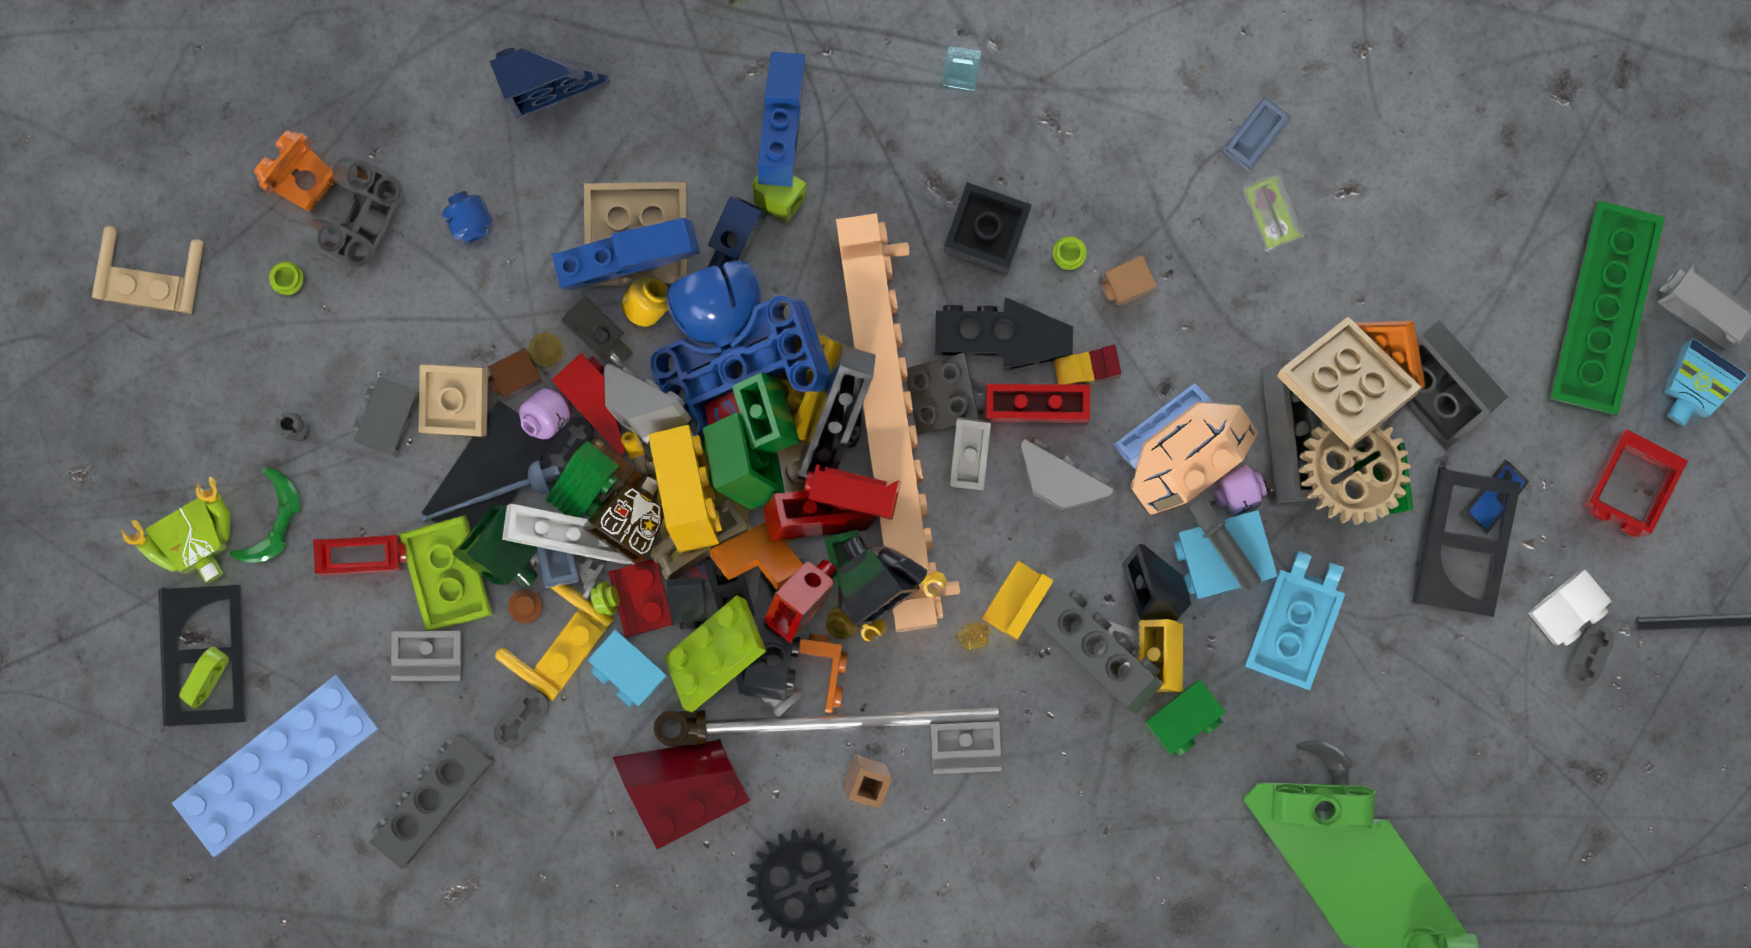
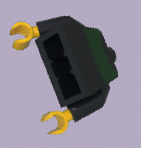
(877, 583)

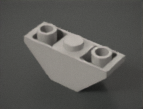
(641, 404)
(1060, 480)

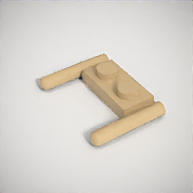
(143, 287)

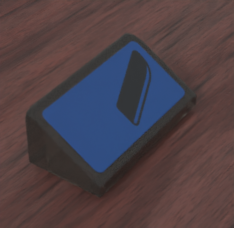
(1486, 506)

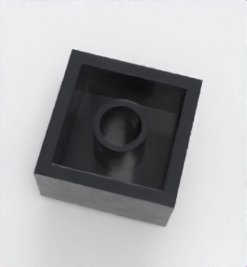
(987, 228)

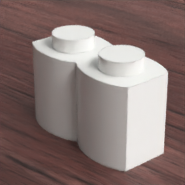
(1570, 608)

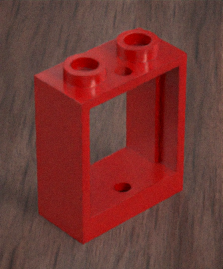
(1650, 453)

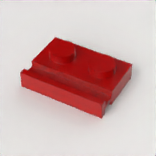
(642, 598)

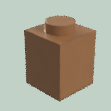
(1128, 281)
(867, 781)

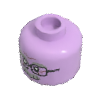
(544, 413)
(1240, 490)

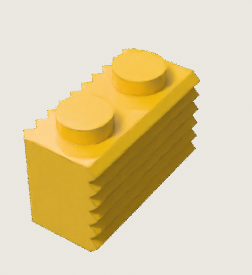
(1163, 645)

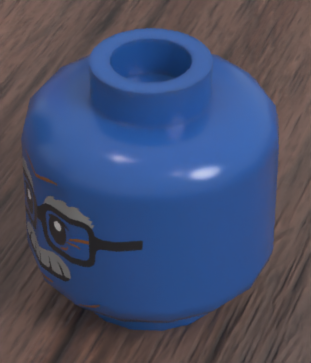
(467, 217)

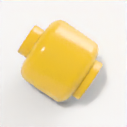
(645, 301)

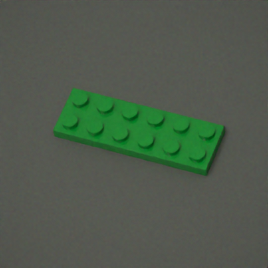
(1607, 307)

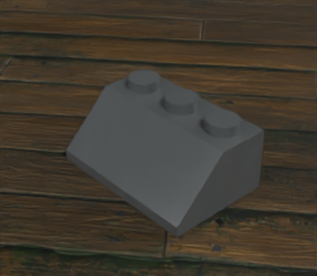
(1455, 389)

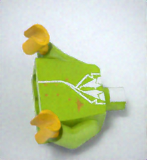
(188, 535)

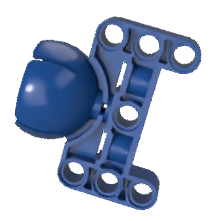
(721, 327)

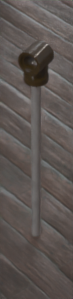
(696, 727)

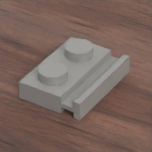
(426, 655)
(966, 747)

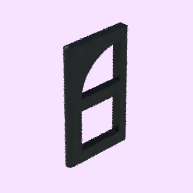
(1432, 583)
(175, 611)

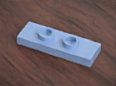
(1131, 444)

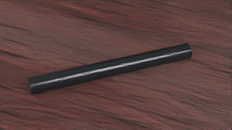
(1693, 621)

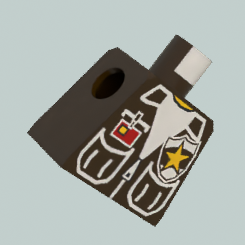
(629, 520)

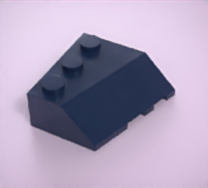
(539, 79)

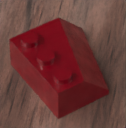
(681, 788)

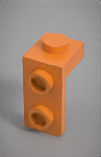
(819, 646)

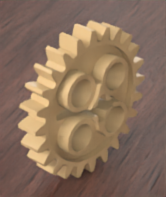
(1371, 495)

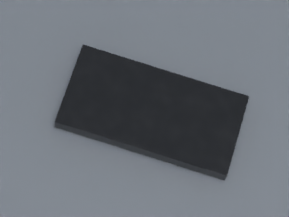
(488, 465)

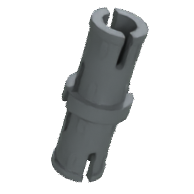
(301, 427)

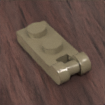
(673, 569)

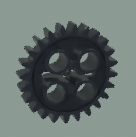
(815, 914)

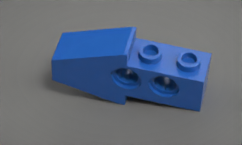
(781, 119)
(626, 253)

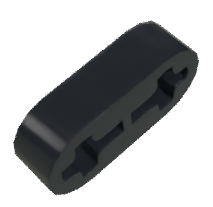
(563, 437)

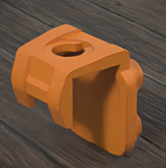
(294, 154)

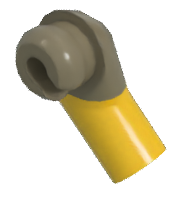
(637, 454)

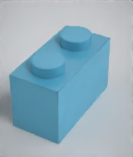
(627, 669)

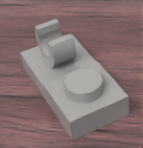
(970, 453)

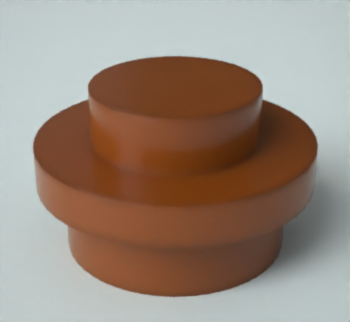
(525, 606)

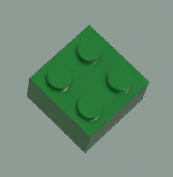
(736, 469)

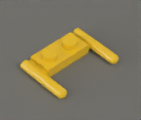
(567, 650)

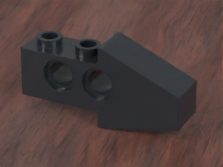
(1034, 342)

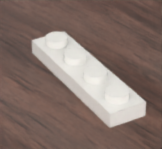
(556, 533)

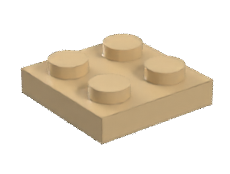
(453, 400)

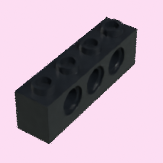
(760, 678)

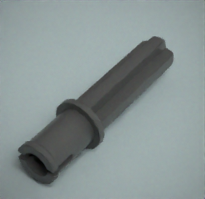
(1224, 544)

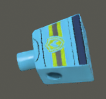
(1700, 382)

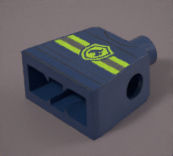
(744, 221)

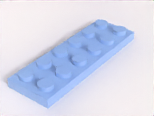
(275, 766)

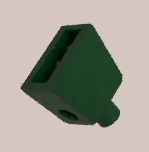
(496, 558)

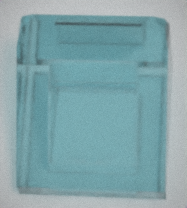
(961, 68)

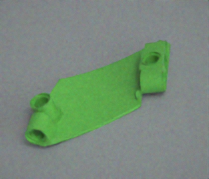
(1356, 867)

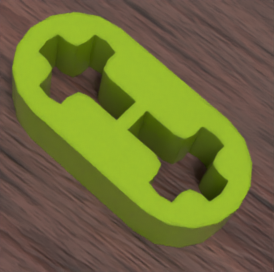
(204, 677)

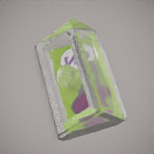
(1273, 212)

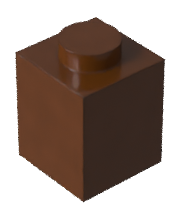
(514, 375)

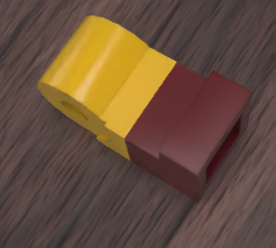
(1088, 367)

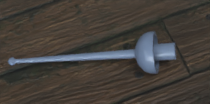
(537, 478)

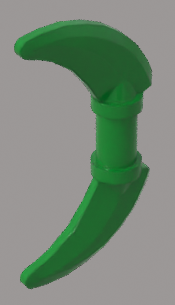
(288, 505)

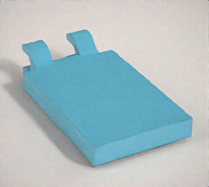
(1296, 623)

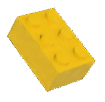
(685, 488)

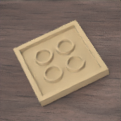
(629, 206)
(1349, 382)

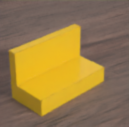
(1017, 600)

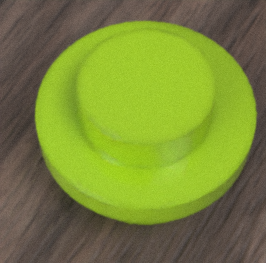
(1069, 253)
(286, 278)
(605, 598)

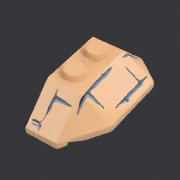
(1191, 454)

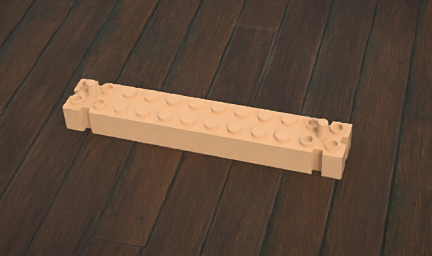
(886, 406)

